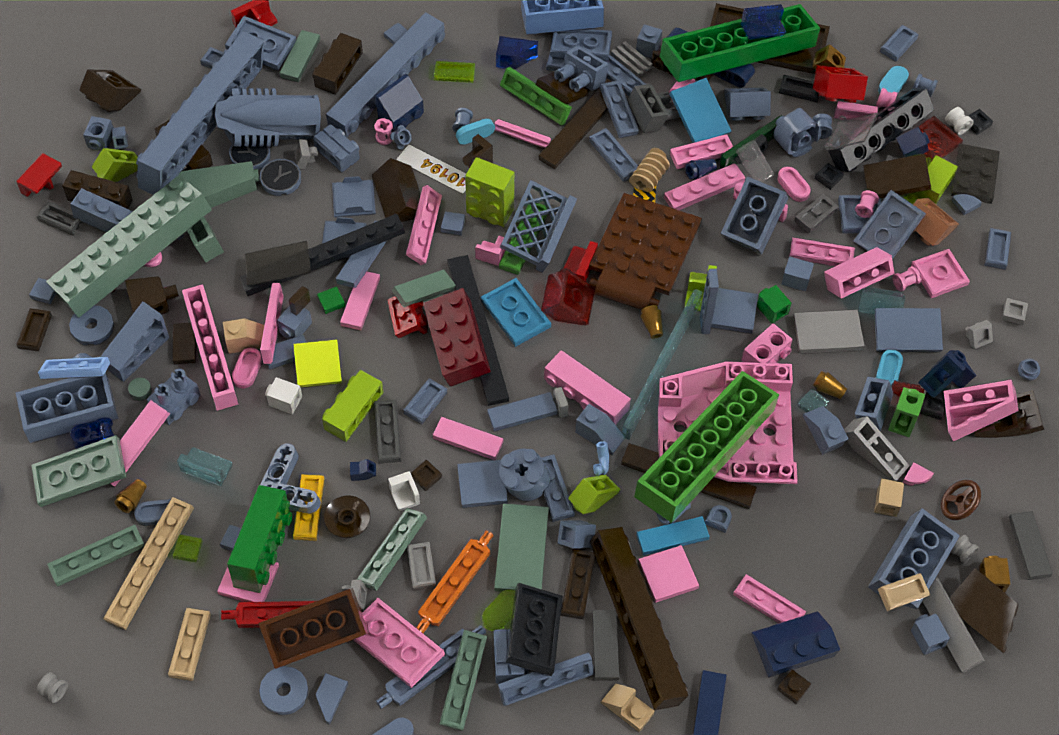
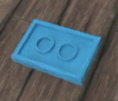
(700, 111)
(515, 312)

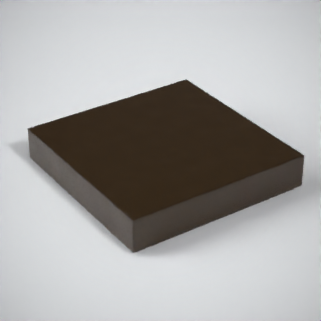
(560, 90)

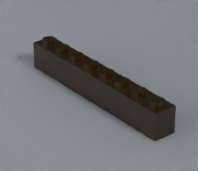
(639, 619)

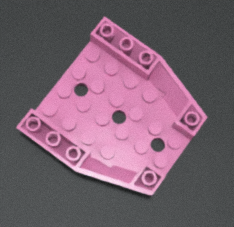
(762, 456)

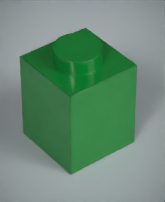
(773, 304)

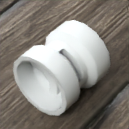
(959, 121)

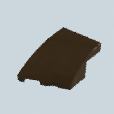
(1022, 422)
(985, 608)

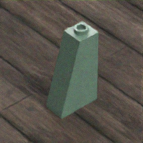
(223, 182)

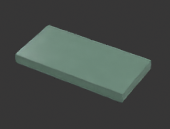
(78, 471)
(521, 546)

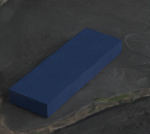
(709, 703)

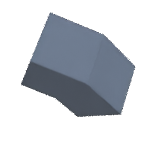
(120, 137)

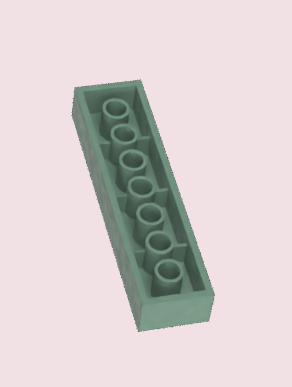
(129, 245)

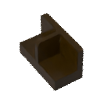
(481, 149)

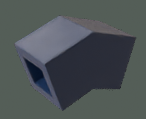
(362, 470)

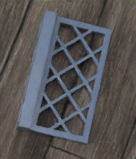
(555, 230)

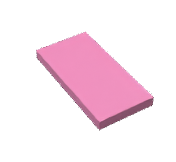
(398, 643)

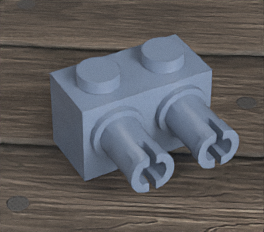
(583, 69)
(176, 395)

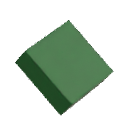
(331, 300)

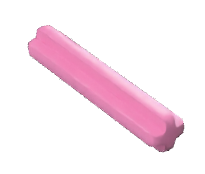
(522, 133)

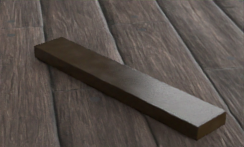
(575, 130)
(733, 492)

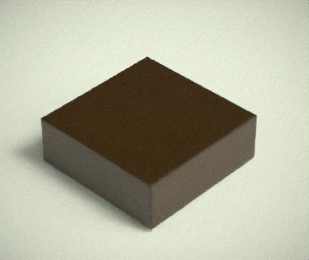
(299, 300)
(426, 475)

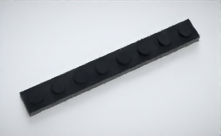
(341, 248)

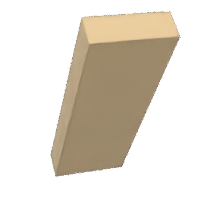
(189, 644)

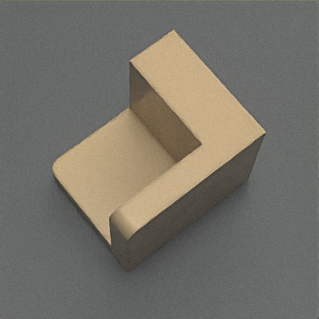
(889, 497)

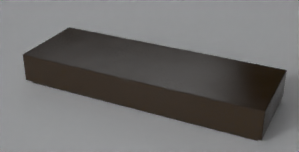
(578, 584)

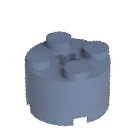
(796, 132)
(524, 474)

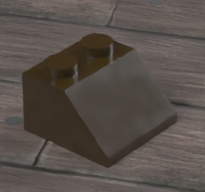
(108, 89)

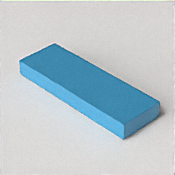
(672, 535)

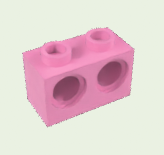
(764, 346)

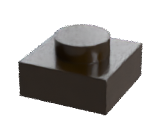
(794, 686)

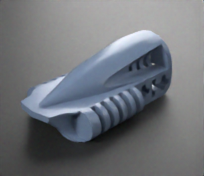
(267, 117)

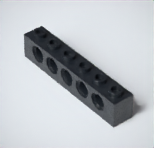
(889, 124)

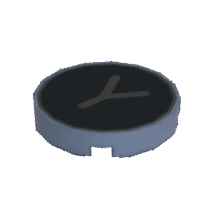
(257, 154)
(280, 177)

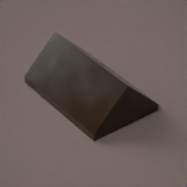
(397, 189)

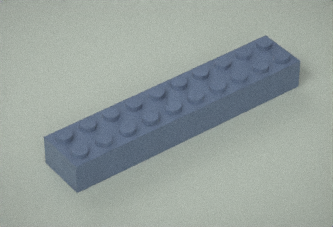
(196, 117)

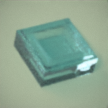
(812, 401)

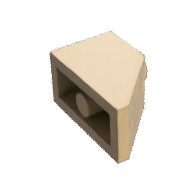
(242, 335)

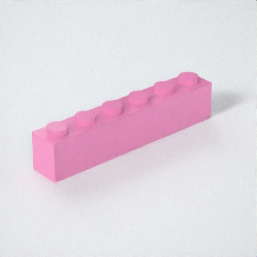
(210, 347)

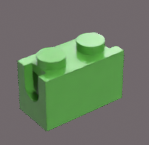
(909, 407)

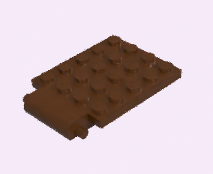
(642, 251)

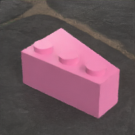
(978, 406)

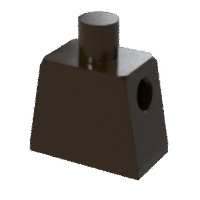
(151, 292)

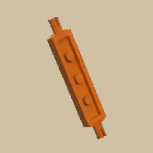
(454, 582)

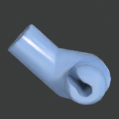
(603, 458)

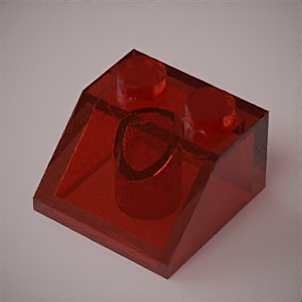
(568, 298)

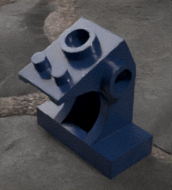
(951, 365)

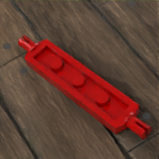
(252, 613)

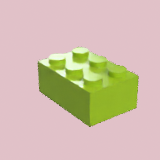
(489, 192)

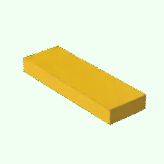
(307, 523)

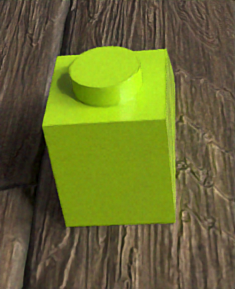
(115, 164)
(593, 493)

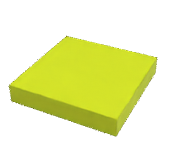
(317, 363)

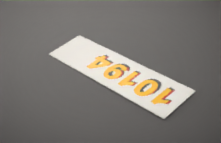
(433, 168)

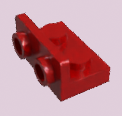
(408, 318)

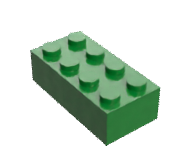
(259, 539)

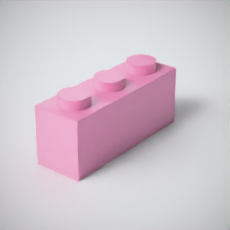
(859, 272)

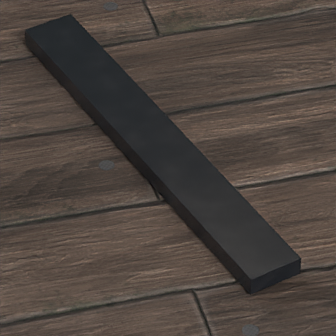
(492, 382)

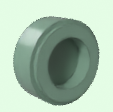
(139, 389)

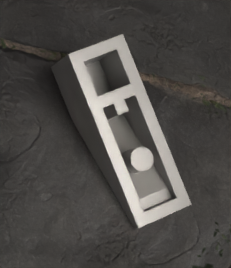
(875, 448)

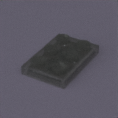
(976, 172)

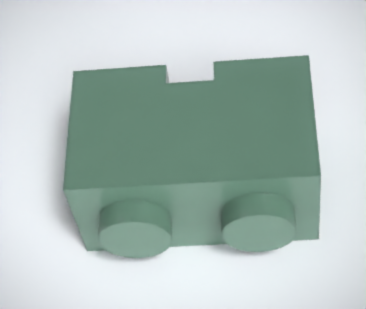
(205, 240)

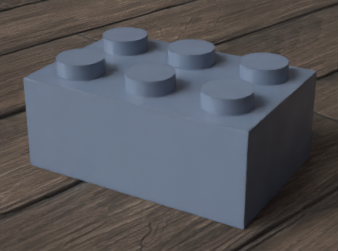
(754, 215)

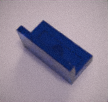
(763, 21)

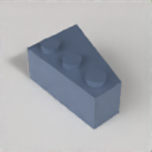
(136, 341)

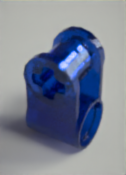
(92, 431)

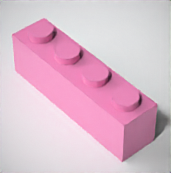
(585, 386)

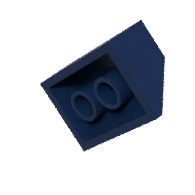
(795, 643)

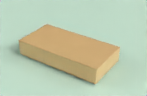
(903, 592)

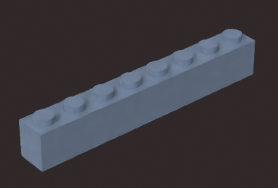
(396, 62)

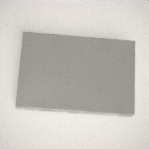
(828, 331)

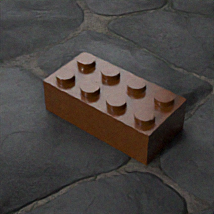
(313, 628)

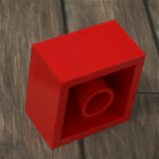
(840, 83)

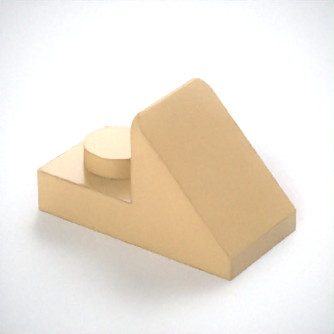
(627, 706)

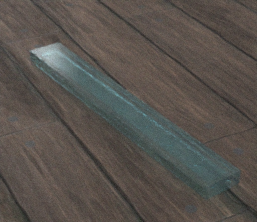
(661, 364)

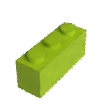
(352, 405)

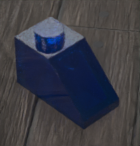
(515, 52)

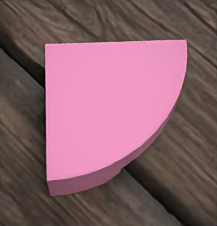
(917, 475)

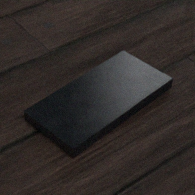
(534, 629)

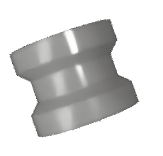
(964, 549)
(52, 687)

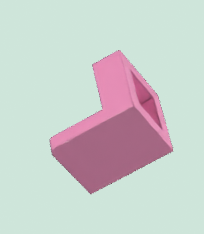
(490, 252)

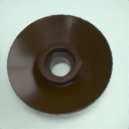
(343, 508)

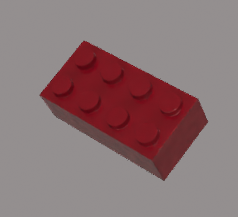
(456, 337)

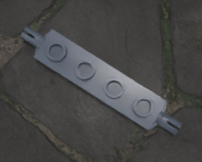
(400, 692)

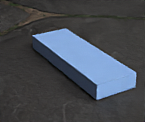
(74, 367)

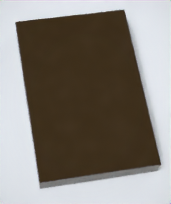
(899, 175)

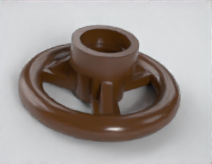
(964, 501)

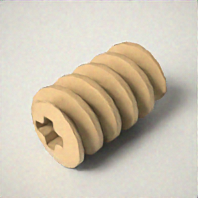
(650, 170)

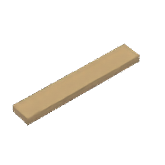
(148, 563)

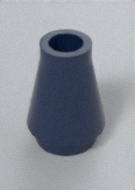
(698, 168)

